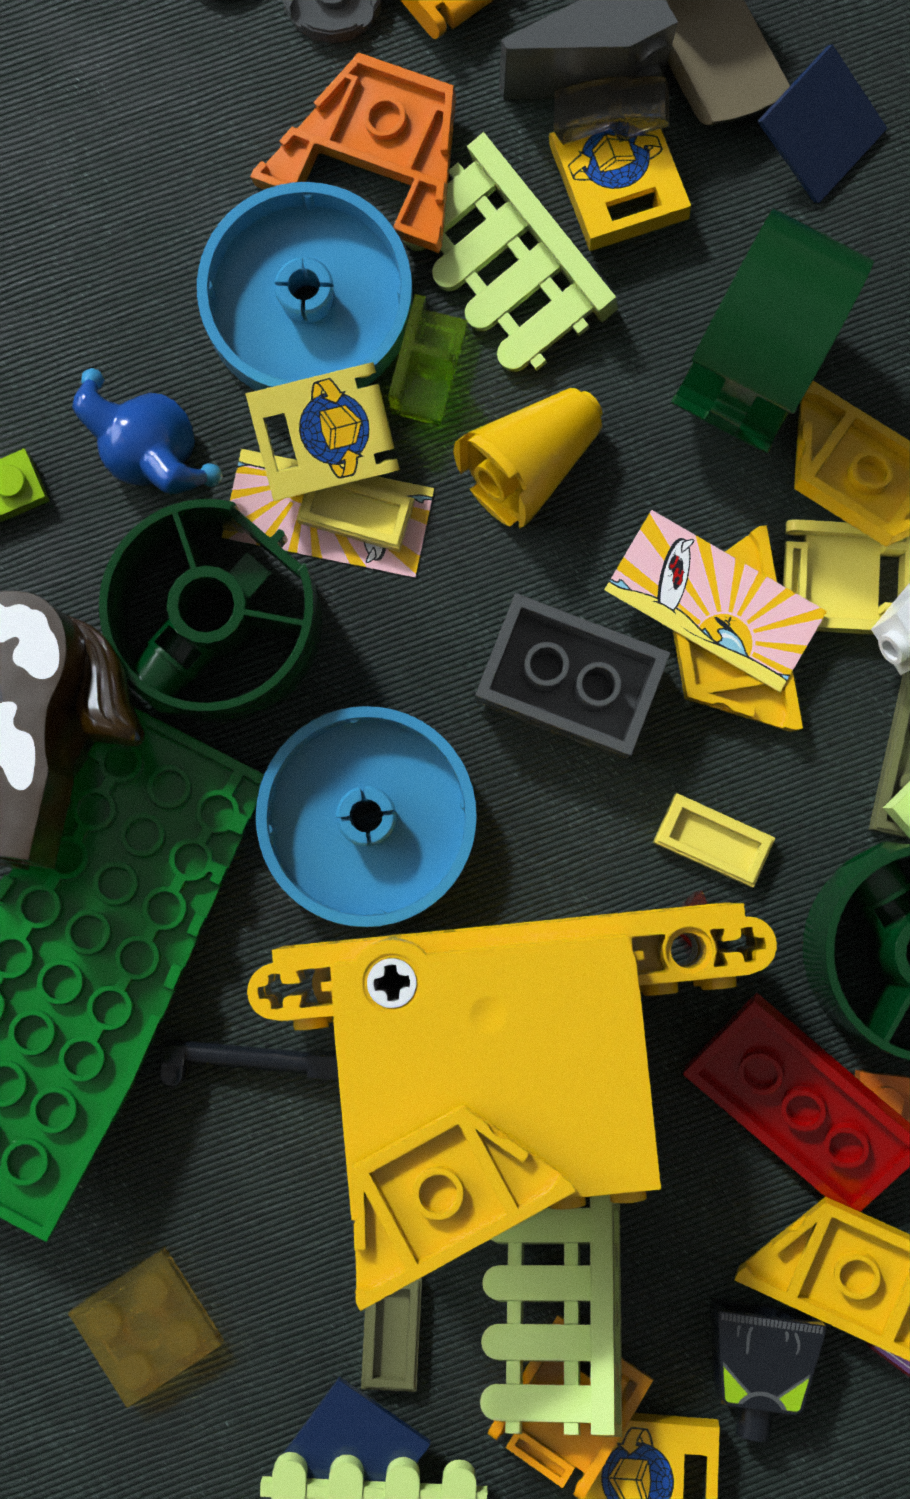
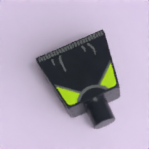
(762, 1361)

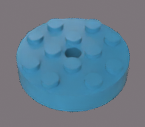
(294, 240)
(310, 805)

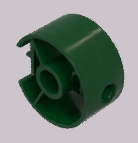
(772, 330)
(180, 651)
(885, 904)

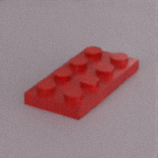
(803, 1105)

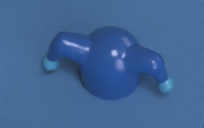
(142, 438)

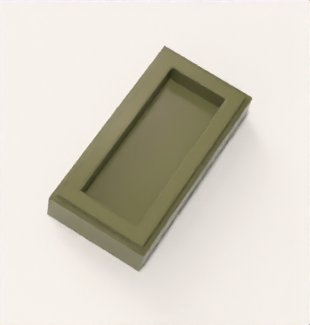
(392, 1341)

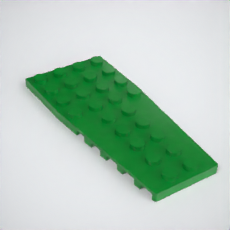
(102, 949)

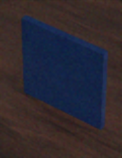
(822, 124)
(355, 1426)

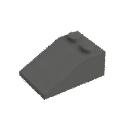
(585, 45)

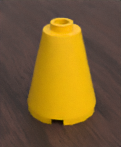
(528, 453)

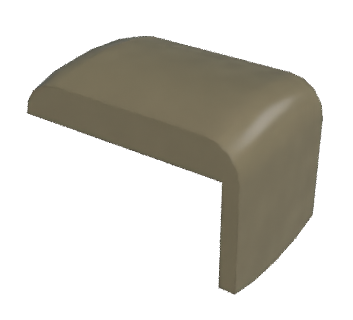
(723, 60)

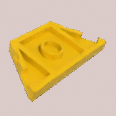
(853, 466)
(724, 686)
(440, 1198)
(841, 1272)

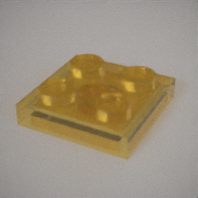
(146, 1327)

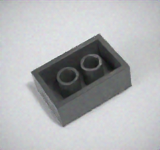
(571, 677)

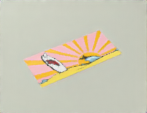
(255, 502)
(715, 600)

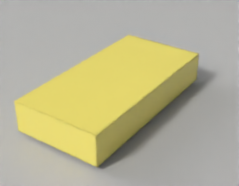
(359, 513)
(714, 840)

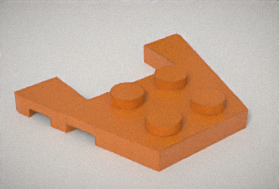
(385, 124)

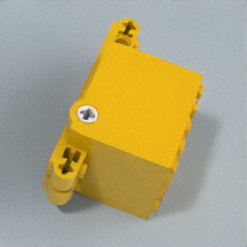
(517, 1024)

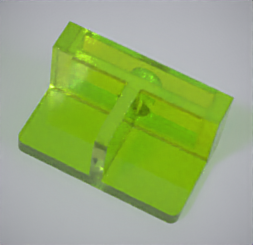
(426, 364)

